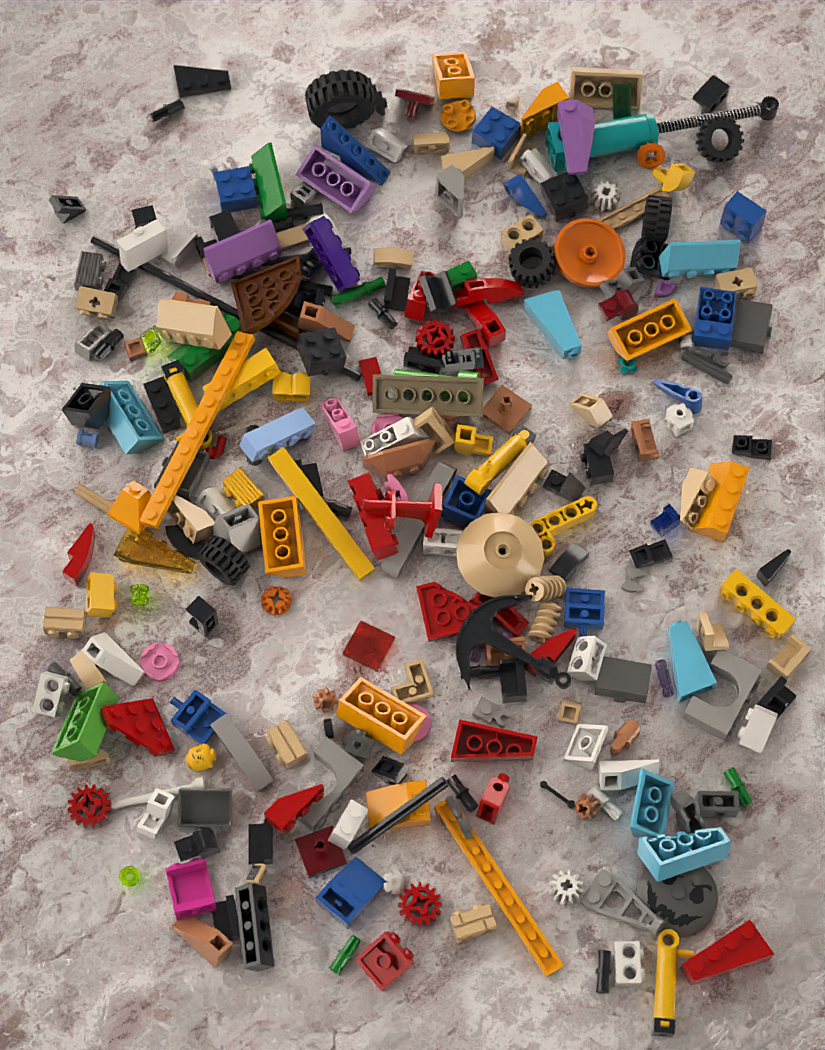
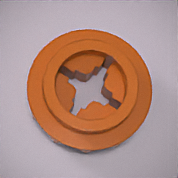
(650, 162)
(281, 606)

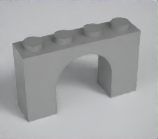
(720, 720)
(347, 772)

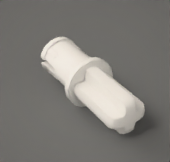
(606, 803)

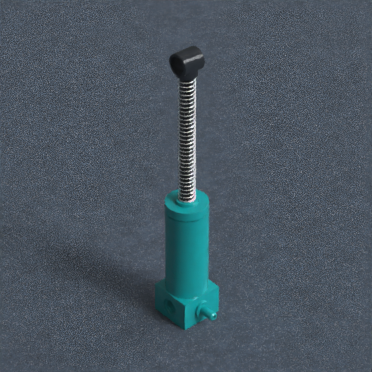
(635, 131)

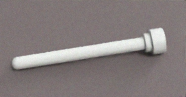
(198, 783)

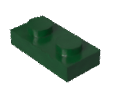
(621, 100)

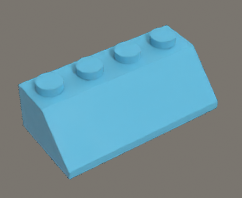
(699, 258)
(130, 419)

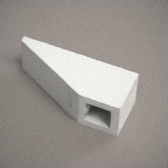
(392, 436)
(112, 658)
(624, 774)

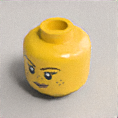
(201, 758)

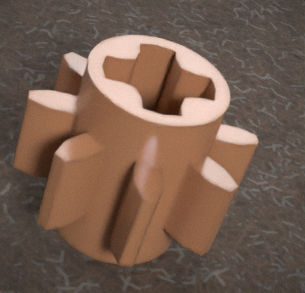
(325, 699)
(587, 806)

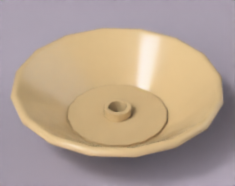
(487, 568)

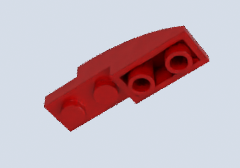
(492, 289)

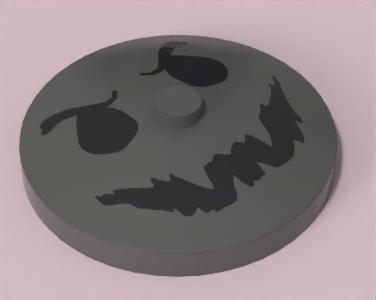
(682, 901)

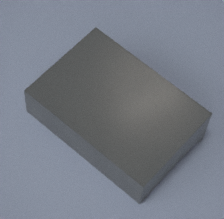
(751, 325)
(192, 476)
(623, 680)
(205, 807)

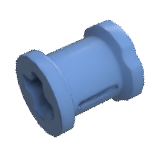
(87, 438)

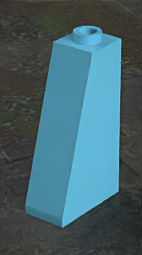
(553, 320)
(688, 662)

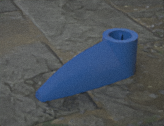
(521, 191)
(689, 396)

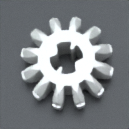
(605, 195)
(558, 885)

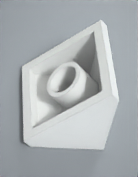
(586, 745)

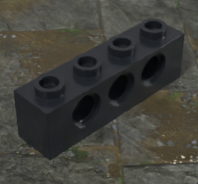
(254, 927)

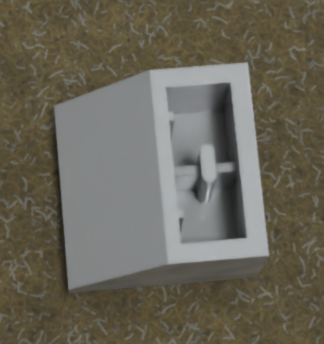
(240, 528)

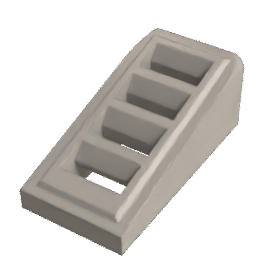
(299, 199)
(87, 350)

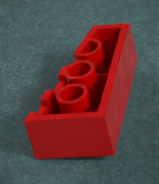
(381, 540)

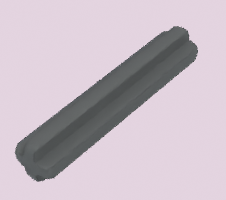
(707, 367)

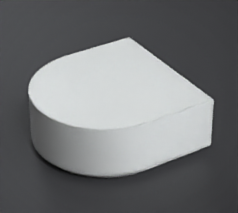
(208, 168)

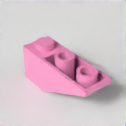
(341, 424)

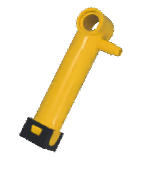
(174, 377)
(480, 478)
(665, 984)

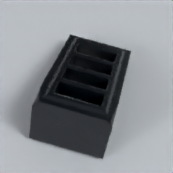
(309, 276)
(769, 570)

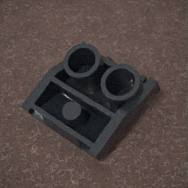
(646, 257)

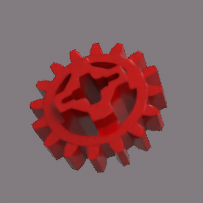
(429, 333)
(97, 805)
(412, 907)

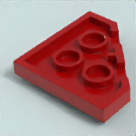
(442, 610)
(140, 724)

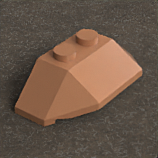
(401, 459)

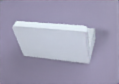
(386, 144)
(537, 166)
(180, 249)
(215, 502)

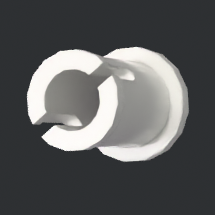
(686, 341)

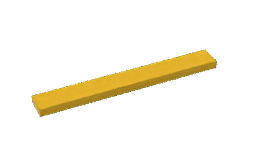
(321, 513)

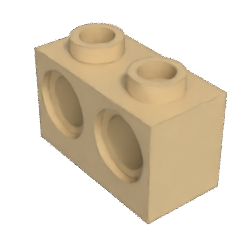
(518, 231)

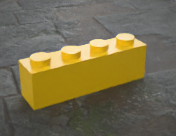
(251, 376)

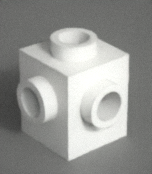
(679, 419)

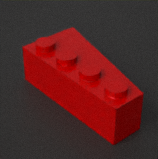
(490, 743)
(732, 952)

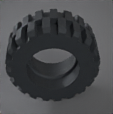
(342, 95)

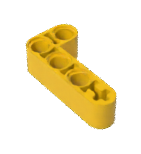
(564, 522)

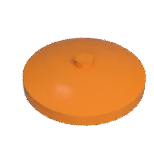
(589, 252)

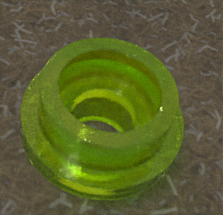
(129, 870)

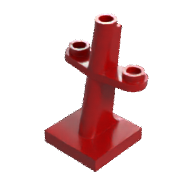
(426, 511)

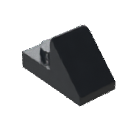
(66, 207)
(564, 486)
(390, 771)

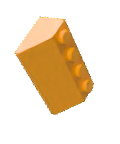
(649, 330)
(723, 500)
(282, 537)
(380, 715)

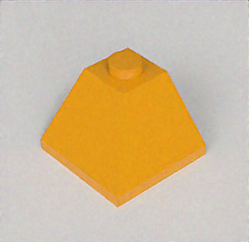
(130, 506)

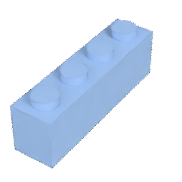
(277, 434)

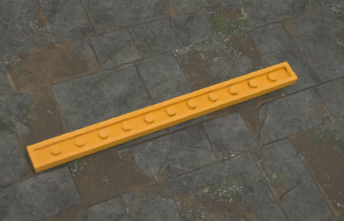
(197, 430)

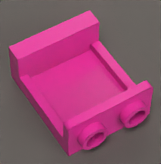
(190, 888)

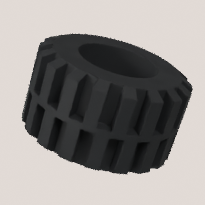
(705, 139)
(657, 218)
(529, 249)
(223, 560)

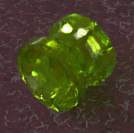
(139, 594)

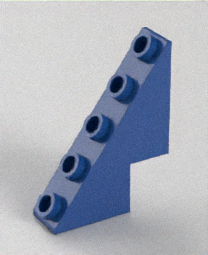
(351, 152)

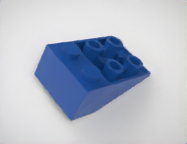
(714, 318)
(350, 892)

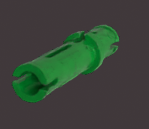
(365, 288)

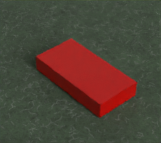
(368, 368)

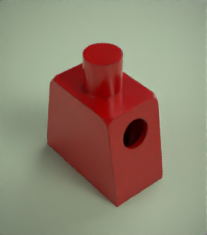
(493, 798)

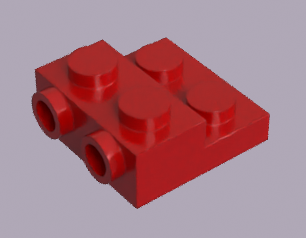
(385, 960)

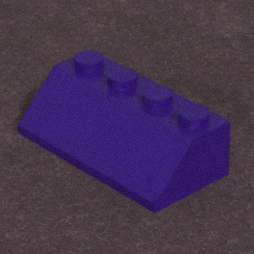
(331, 253)

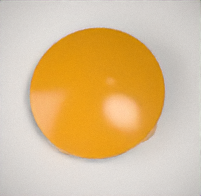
(458, 115)

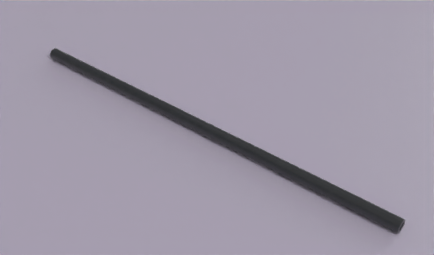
(224, 307)

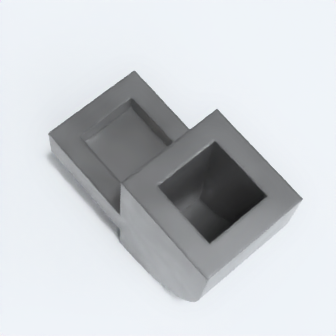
(627, 279)

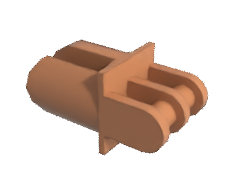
(625, 737)

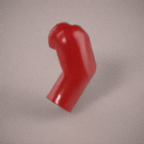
(217, 450)

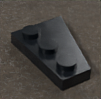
(199, 81)
(163, 404)

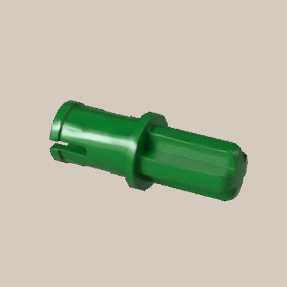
(737, 785)
(345, 955)

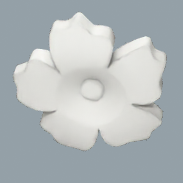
(393, 882)

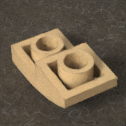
(392, 256)
(87, 670)

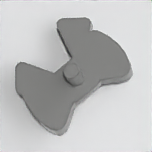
(630, 584)

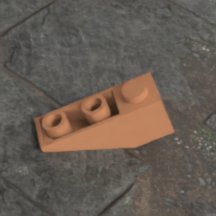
(318, 318)
(204, 939)

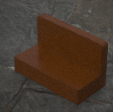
(287, 326)

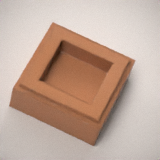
(135, 349)

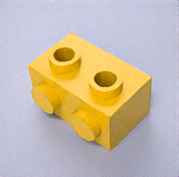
(100, 595)

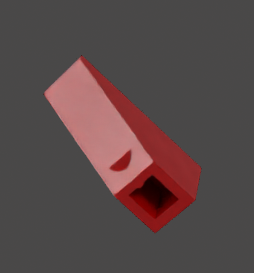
(416, 302)
(487, 322)
(289, 808)

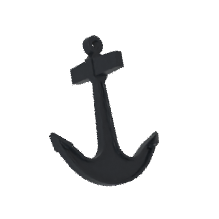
(479, 630)

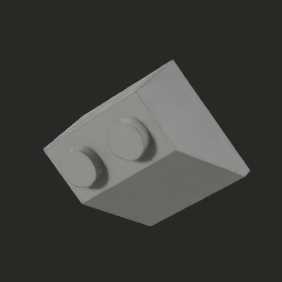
(451, 189)

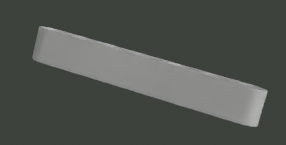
(414, 528)

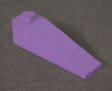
(577, 131)

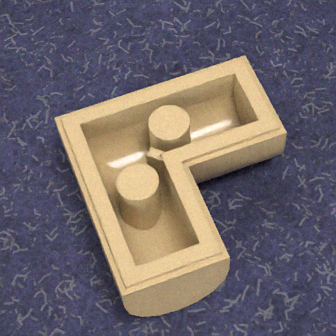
(418, 686)

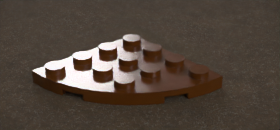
(266, 293)

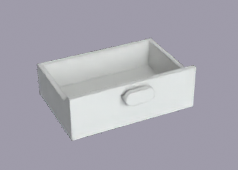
(142, 245)

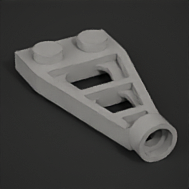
(601, 890)

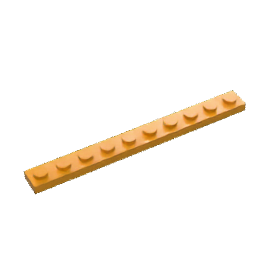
(502, 893)

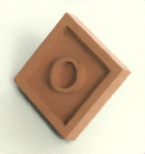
(506, 409)

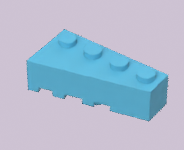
(682, 852)

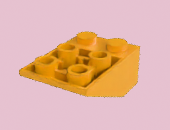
(542, 110)

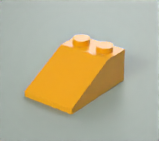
(453, 75)
(386, 800)

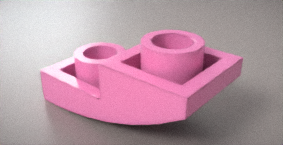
(393, 483)

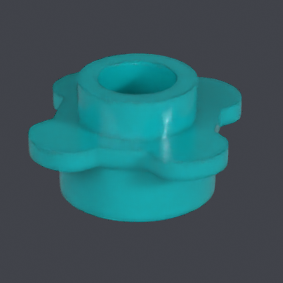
(624, 368)

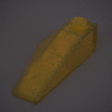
(149, 552)

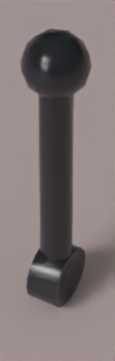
(571, 804)

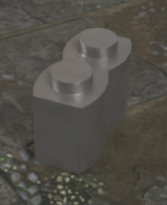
(687, 811)

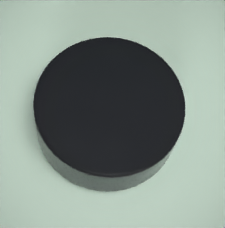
(328, 728)

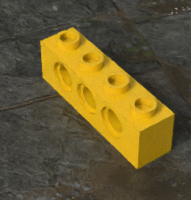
(754, 595)

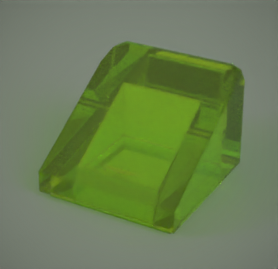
(151, 339)

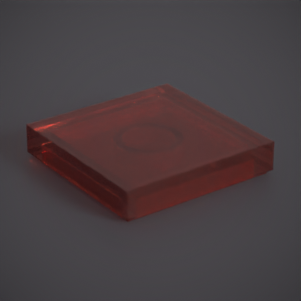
(369, 645)

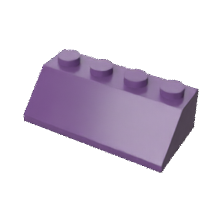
(335, 180)
(242, 252)

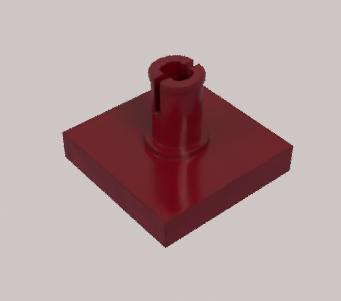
(413, 100)
(319, 853)

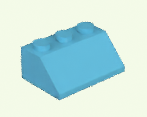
(651, 805)

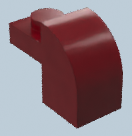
(620, 305)

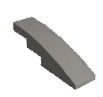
(241, 752)

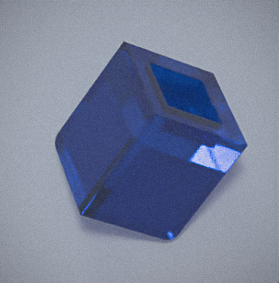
(666, 521)

